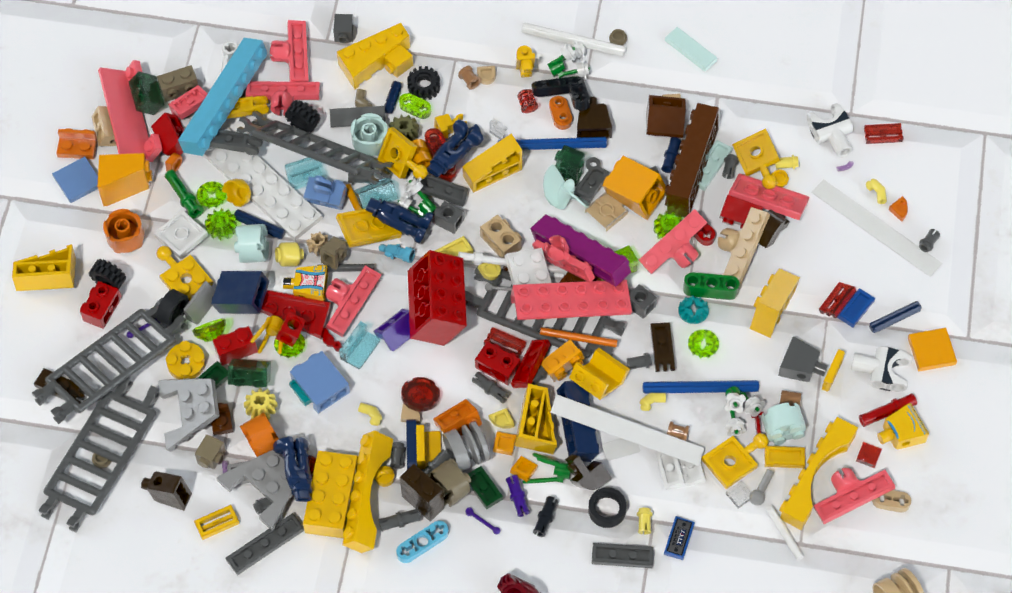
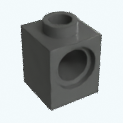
(343, 28)
(452, 223)
(645, 307)

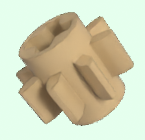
(316, 242)

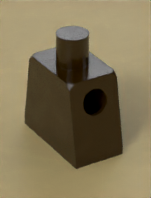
(594, 121)
(168, 489)

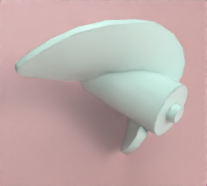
(559, 191)

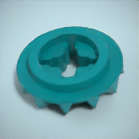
(686, 313)

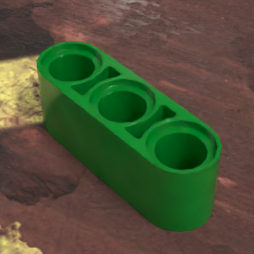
(702, 289)

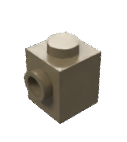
(210, 452)

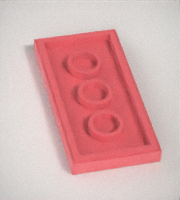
(777, 199)

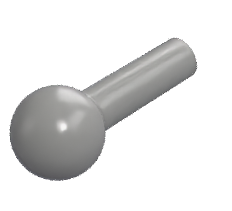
(758, 495)

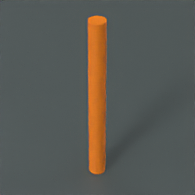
(578, 337)

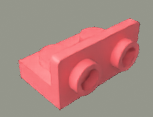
(188, 102)

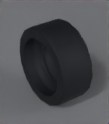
(171, 307)
(607, 522)

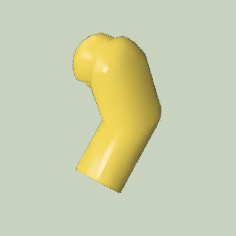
(879, 189)
(651, 398)

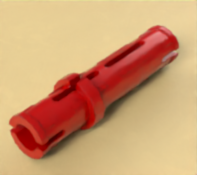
(886, 410)

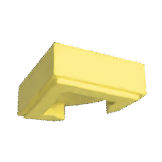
(502, 419)

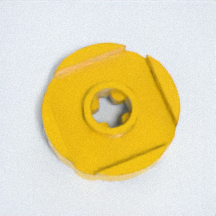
(181, 351)

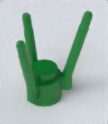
(560, 470)

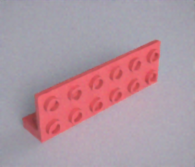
(126, 122)
(570, 300)

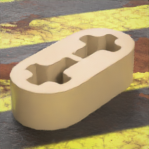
(892, 501)

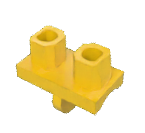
(525, 61)

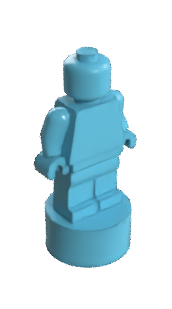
(406, 254)

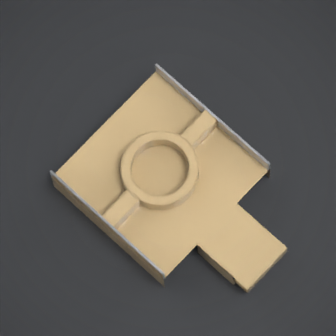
(607, 210)

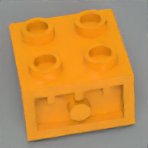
(562, 360)

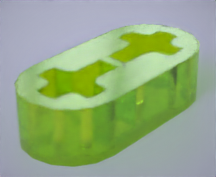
(414, 106)

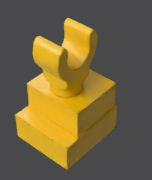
(445, 123)

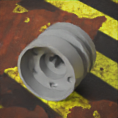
(469, 445)

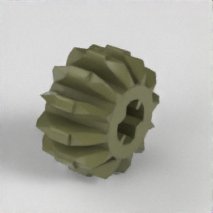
(406, 126)

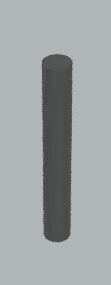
(350, 267)

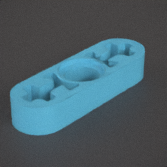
(438, 538)

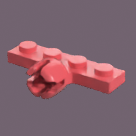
(293, 51)
(283, 93)
(675, 244)
(559, 255)
(350, 299)
(852, 493)

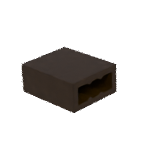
(422, 492)

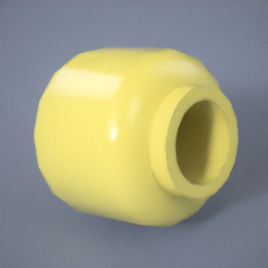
(289, 254)

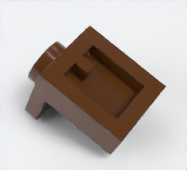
(223, 423)

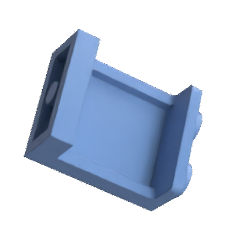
(320, 381)

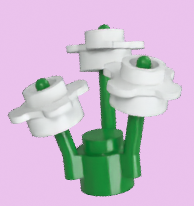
(570, 52)
(413, 187)
(734, 402)

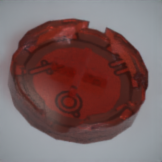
(420, 394)

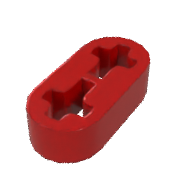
(707, 230)

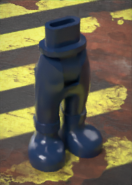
(446, 156)
(391, 213)
(299, 476)

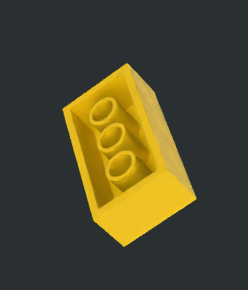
(330, 494)

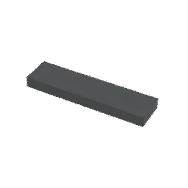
(264, 544)

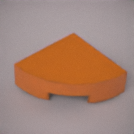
(899, 208)

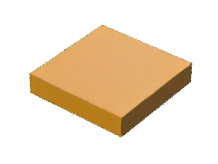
(932, 349)

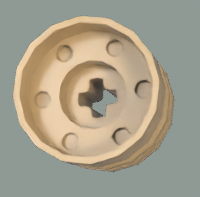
(900, 582)

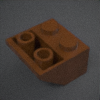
(665, 116)

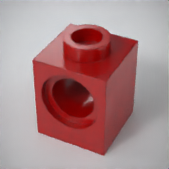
(288, 335)

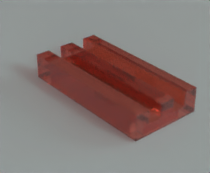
(883, 130)
(840, 300)
(493, 336)

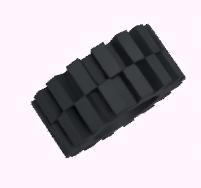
(423, 74)
(302, 116)
(107, 273)

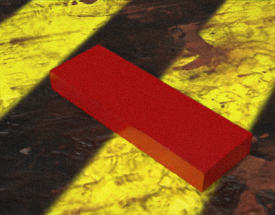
(530, 363)

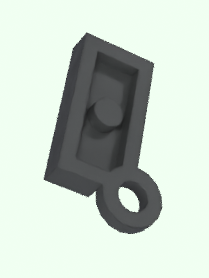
(591, 181)

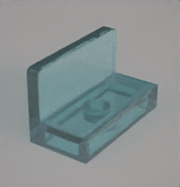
(299, 172)
(383, 190)
(358, 346)

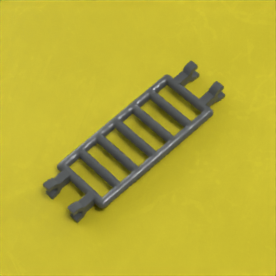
(319, 142)
(482, 304)
(71, 404)
(81, 508)

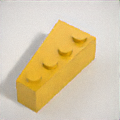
(368, 55)

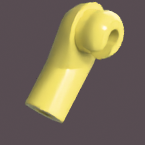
(372, 411)

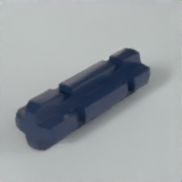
(392, 97)

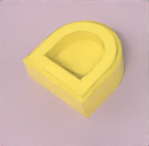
(489, 271)

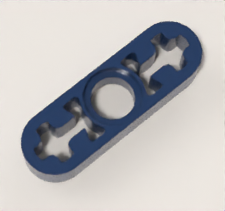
(411, 442)

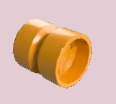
(422, 154)

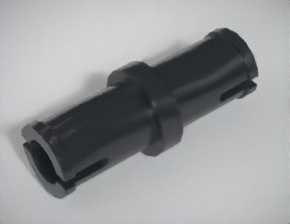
(545, 516)

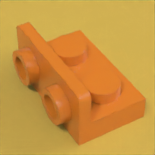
(76, 143)
(457, 416)

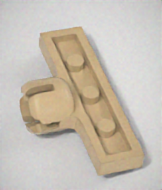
(743, 243)

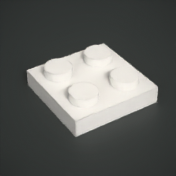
(181, 234)
(527, 267)

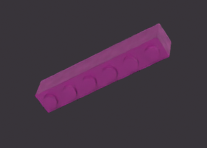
(604, 261)

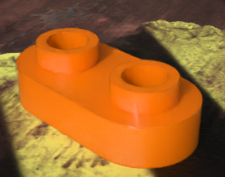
(560, 110)

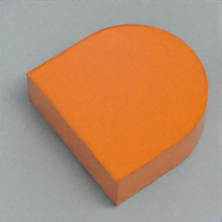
(173, 162)

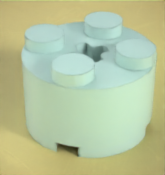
(368, 134)
(252, 243)
(783, 423)

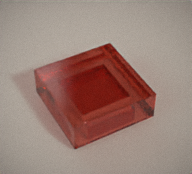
(868, 455)

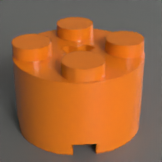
(123, 231)
(259, 434)

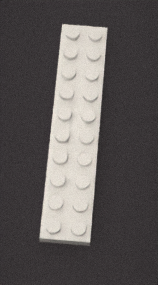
(267, 188)

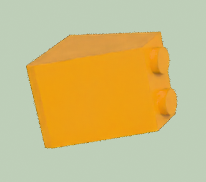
(122, 176)
(635, 186)

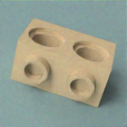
(497, 240)

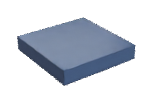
(76, 179)

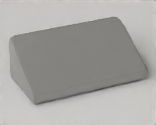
(199, 304)

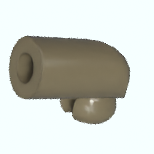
(359, 99)

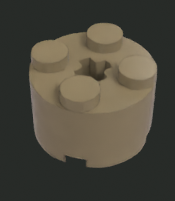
(452, 481)

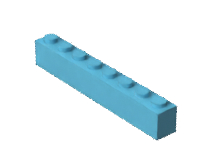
(222, 96)

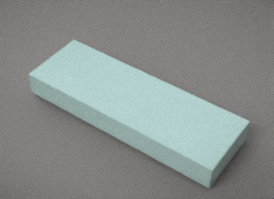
(691, 49)
(716, 160)

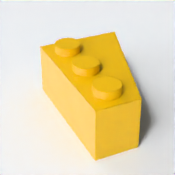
(493, 164)
(45, 272)
(773, 301)
(535, 421)

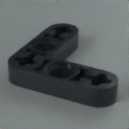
(573, 85)

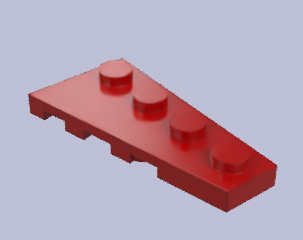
(312, 310)

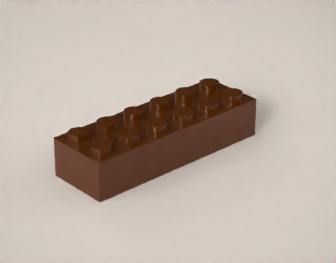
(694, 148)

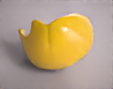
(237, 192)

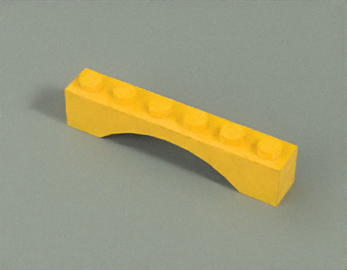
(837, 441)
(360, 527)

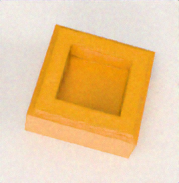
(504, 443)
(523, 468)

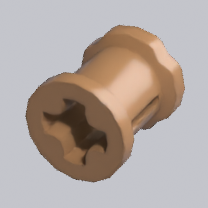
(469, 77)
(678, 431)

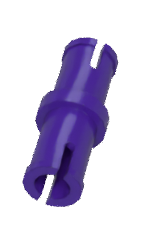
(517, 496)

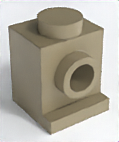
(333, 252)

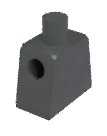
(801, 362)

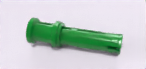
(187, 199)

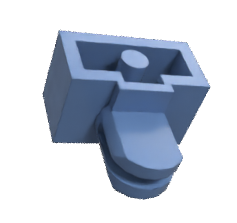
(325, 192)

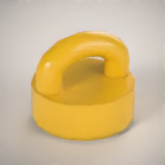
(384, 476)

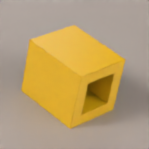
(398, 61)

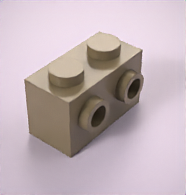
(177, 82)

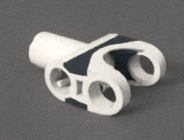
(832, 129)
(881, 368)

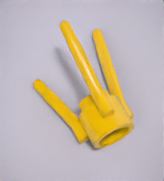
(272, 327)

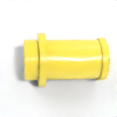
(787, 162)
(644, 520)

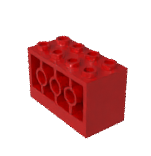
(436, 298)

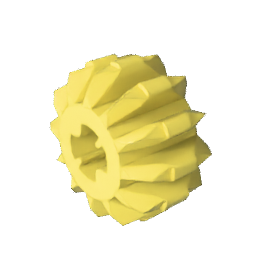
(264, 398)

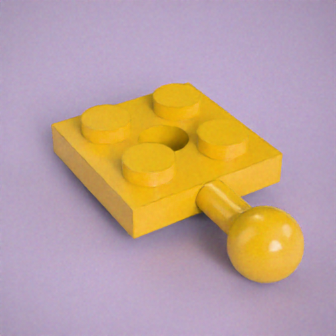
(406, 151)
(760, 162)
(185, 268)
(733, 450)

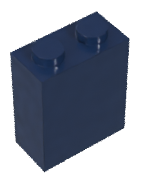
(240, 292)

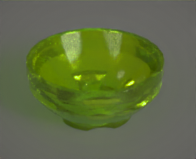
(210, 330)

